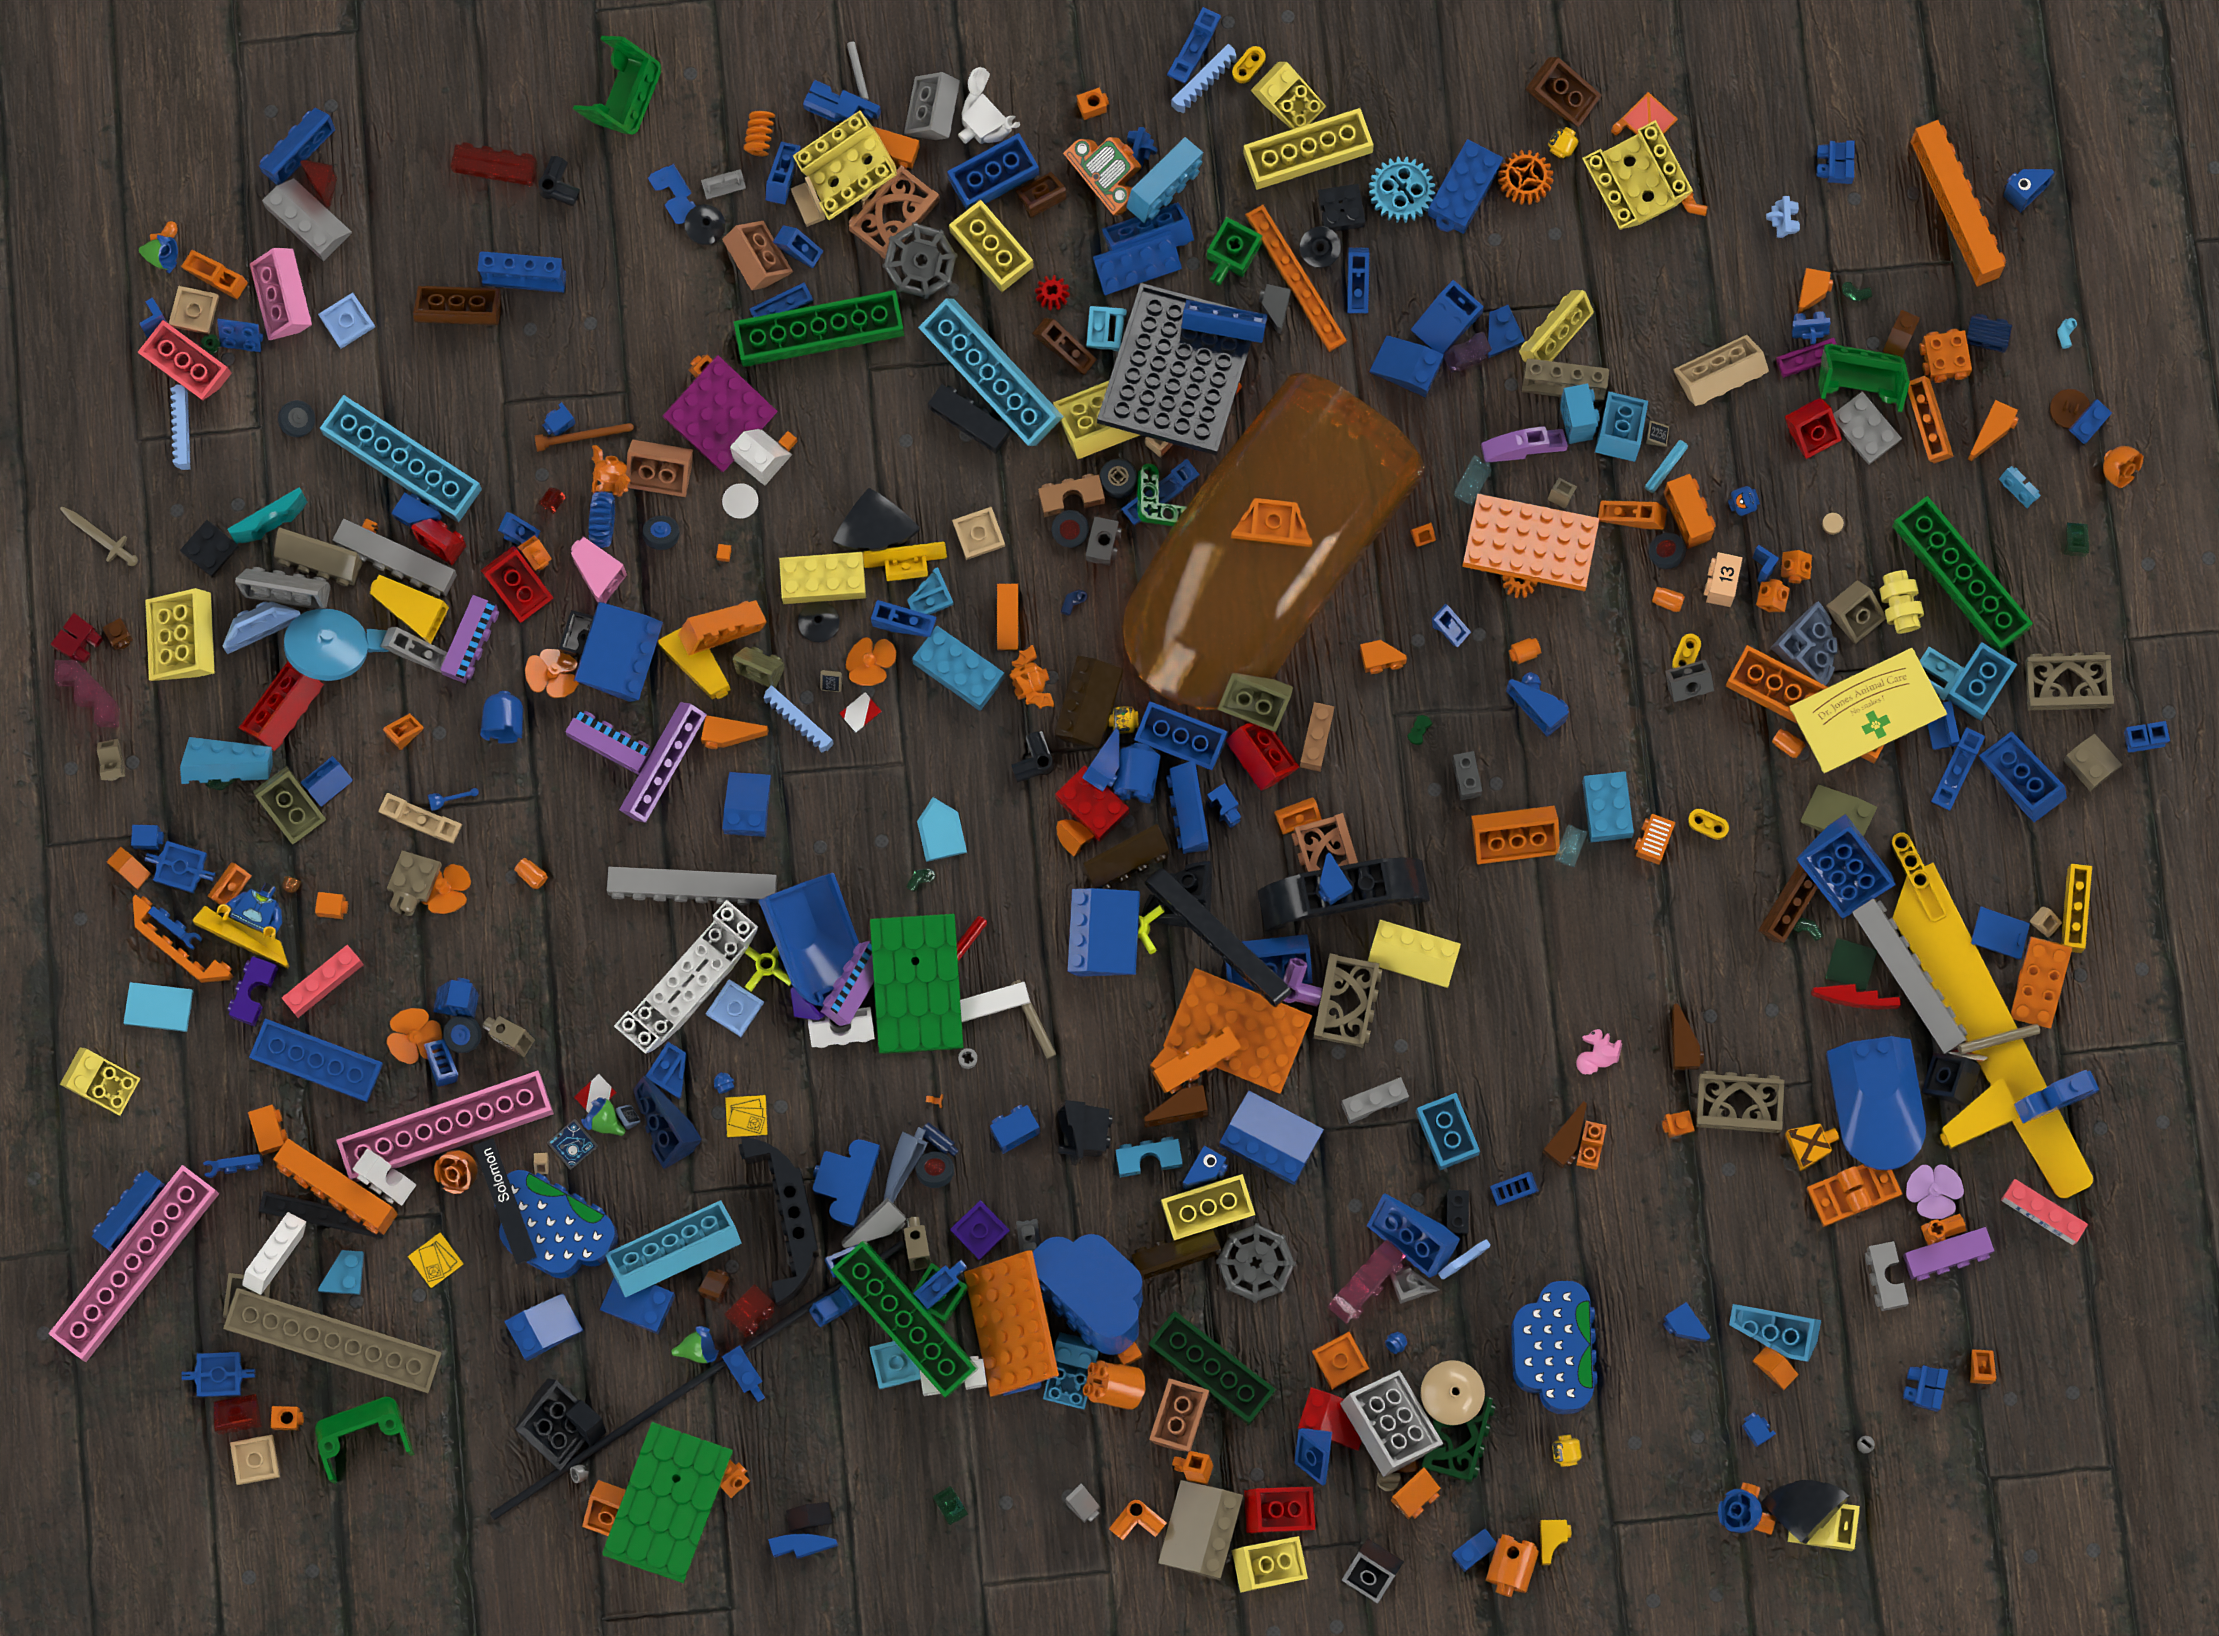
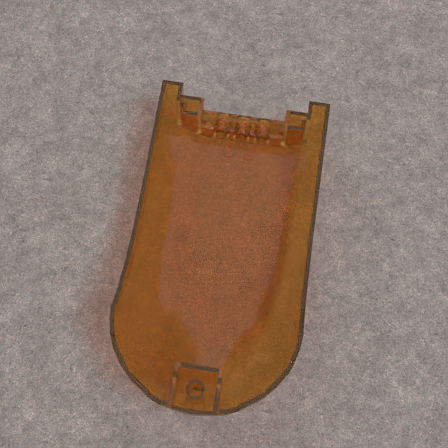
(1244, 604)

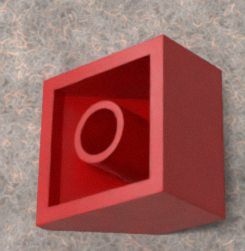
(1813, 427)

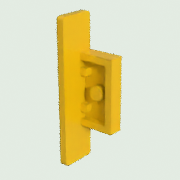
(905, 561)

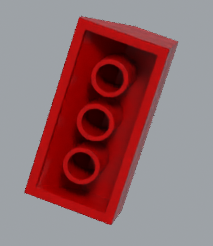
(280, 707)

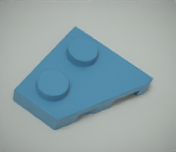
(931, 595)
(344, 1274)

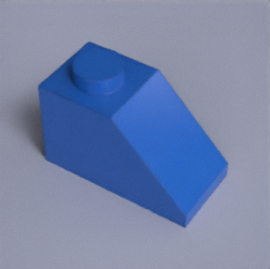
(798, 245)
(1333, 882)
(1685, 1324)
(1474, 1550)

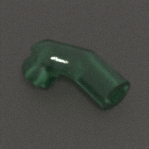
(1854, 294)
(218, 785)
(920, 876)
(1810, 926)

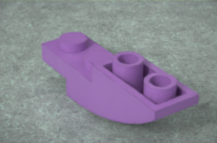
(1523, 442)

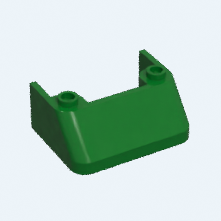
(630, 91)
(1864, 371)
(380, 1411)

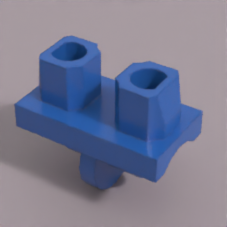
(1142, 143)
(1810, 328)

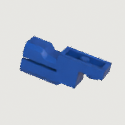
(837, 107)
(833, 1306)

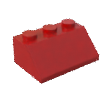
(1261, 754)

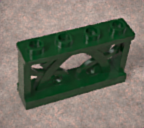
(1461, 1452)

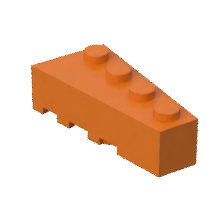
(721, 626)
(1196, 1059)

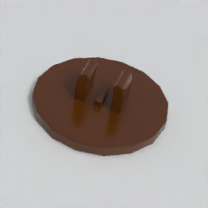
(2068, 407)

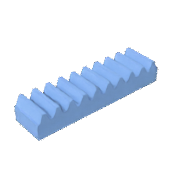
(1203, 78)
(181, 427)
(797, 718)

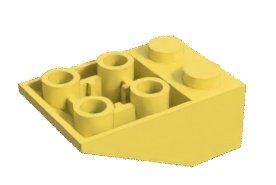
(1288, 96)
(100, 1081)
(1838, 1532)

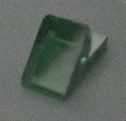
(2077, 539)
(950, 1505)

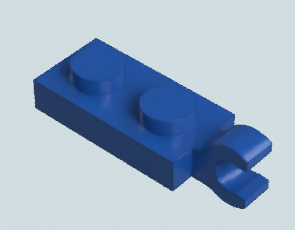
(176, 928)
(231, 1165)
(939, 1285)
(744, 1372)

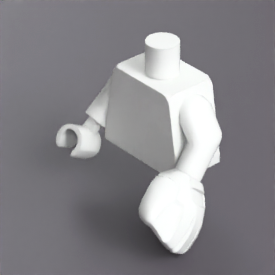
(980, 116)

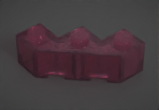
(87, 692)
(1367, 1282)

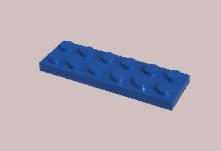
(316, 1060)

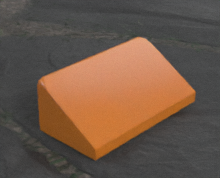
(1297, 815)
(229, 884)

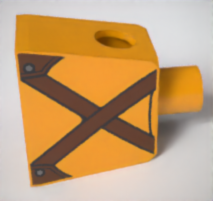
(1810, 1144)

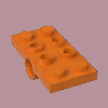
(2040, 982)
(1852, 1192)

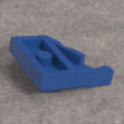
(1503, 331)
(669, 1070)

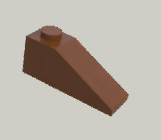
(1064, 345)
(1685, 1045)
(1565, 1142)

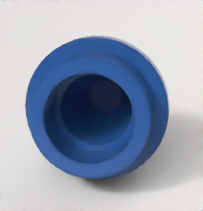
(1531, 680)
(723, 1083)
(1396, 1342)

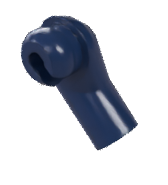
(1073, 599)

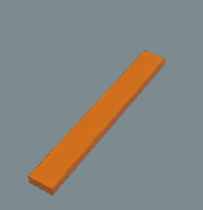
(1296, 278)

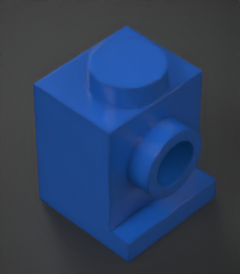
(558, 421)
(1757, 1429)

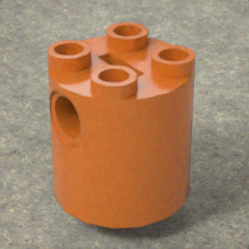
(1114, 1384)
(1512, 1573)

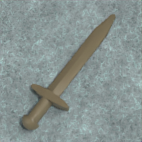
(115, 548)

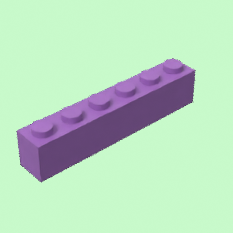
(662, 762)

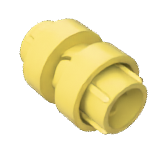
(1903, 610)

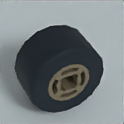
(1118, 486)

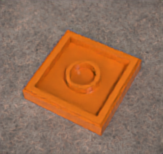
(1340, 1360)

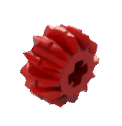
(1051, 285)

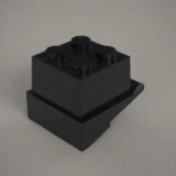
(1084, 1130)

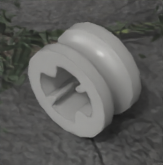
(973, 1056)

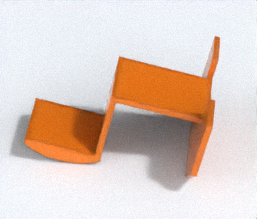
(935, 1100)

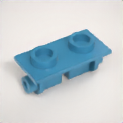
(2013, 481)

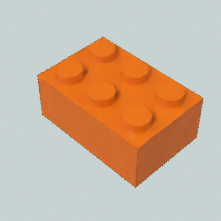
(1689, 510)

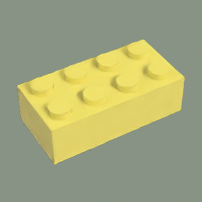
(991, 246)
(822, 578)

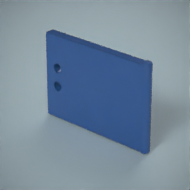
(2000, 933)

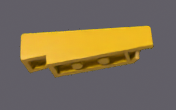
(241, 936)

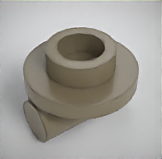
(1388, 1482)

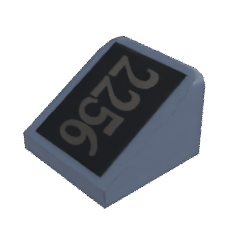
(628, 1116)

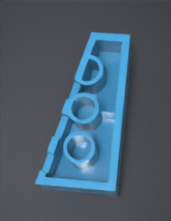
(224, 760)

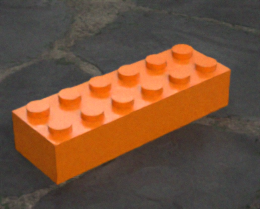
(335, 1186)

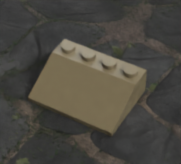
(1200, 1529)

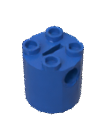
(1137, 773)

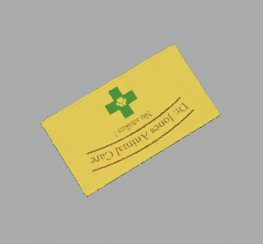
(1868, 710)

